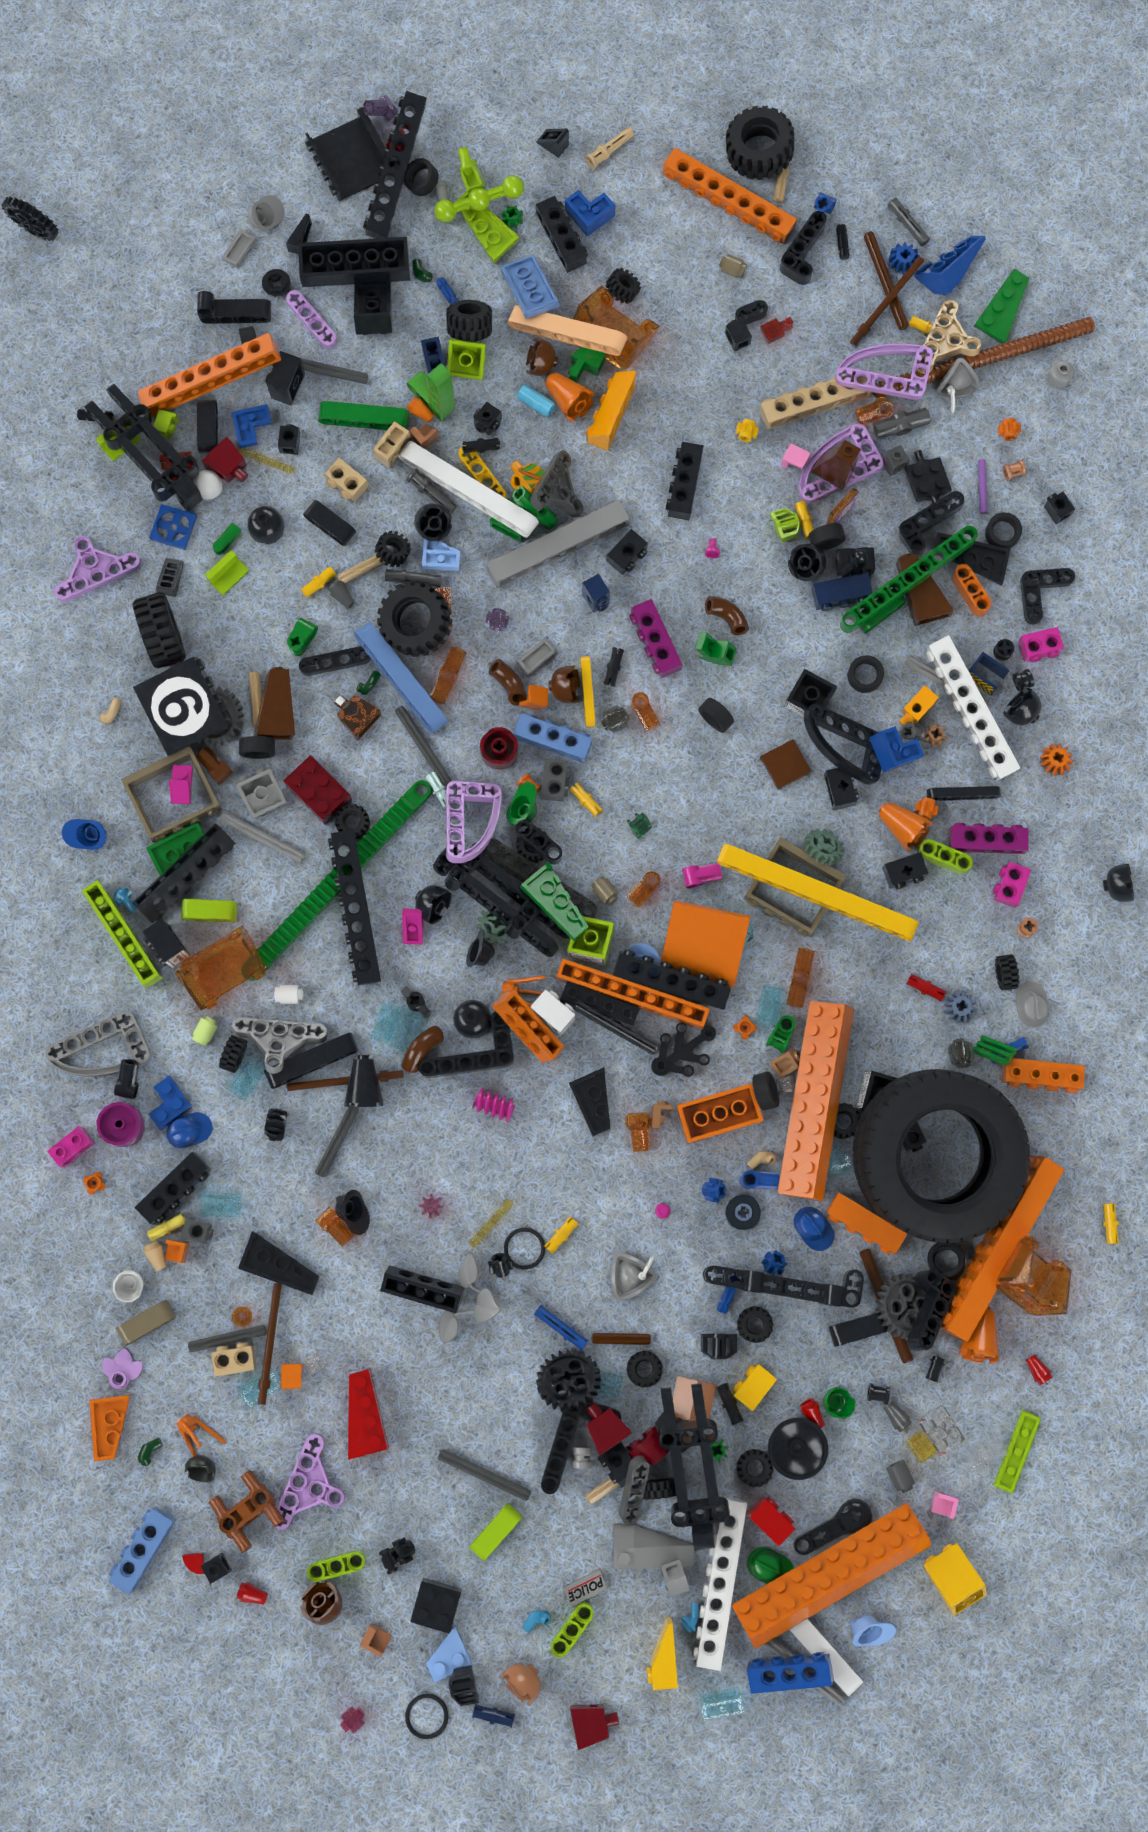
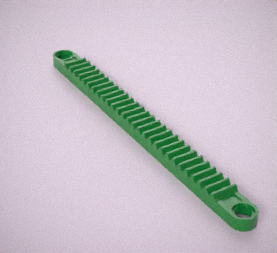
(326, 890)

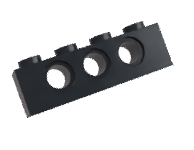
(570, 258)
(687, 453)
(613, 1008)
(147, 1205)
(422, 1289)

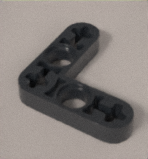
(1034, 588)

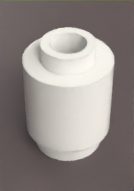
(288, 994)

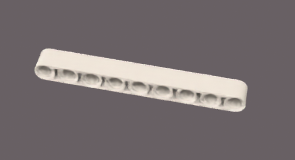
(468, 489)

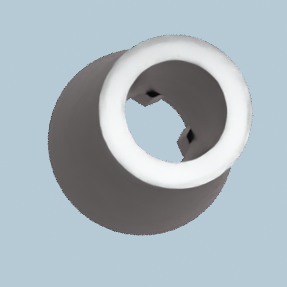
(341, 594)
(898, 1418)

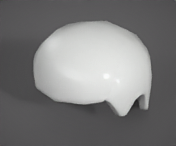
(208, 484)
(128, 1286)

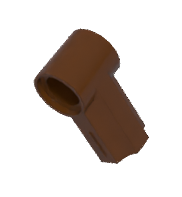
(217, 769)

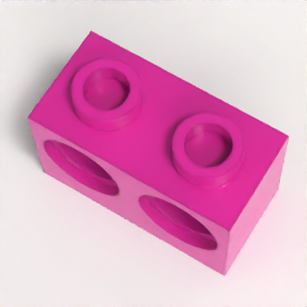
(1039, 641)
(1016, 887)
(71, 1147)

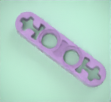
(313, 318)

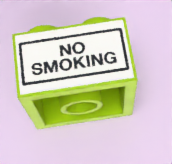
(594, 943)

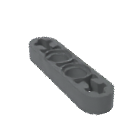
(627, 1516)

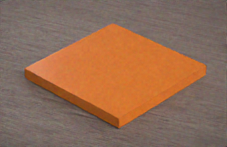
(705, 940)

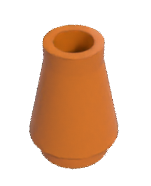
(420, 409)

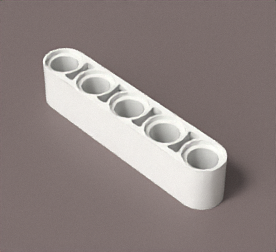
(815, 1642)

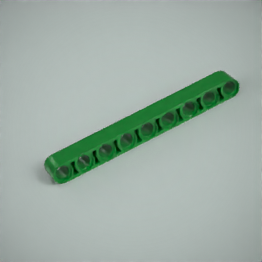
(915, 573)

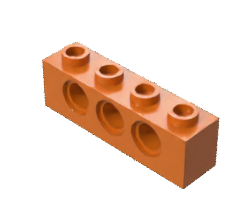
(528, 1026)

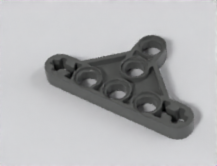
(560, 482)

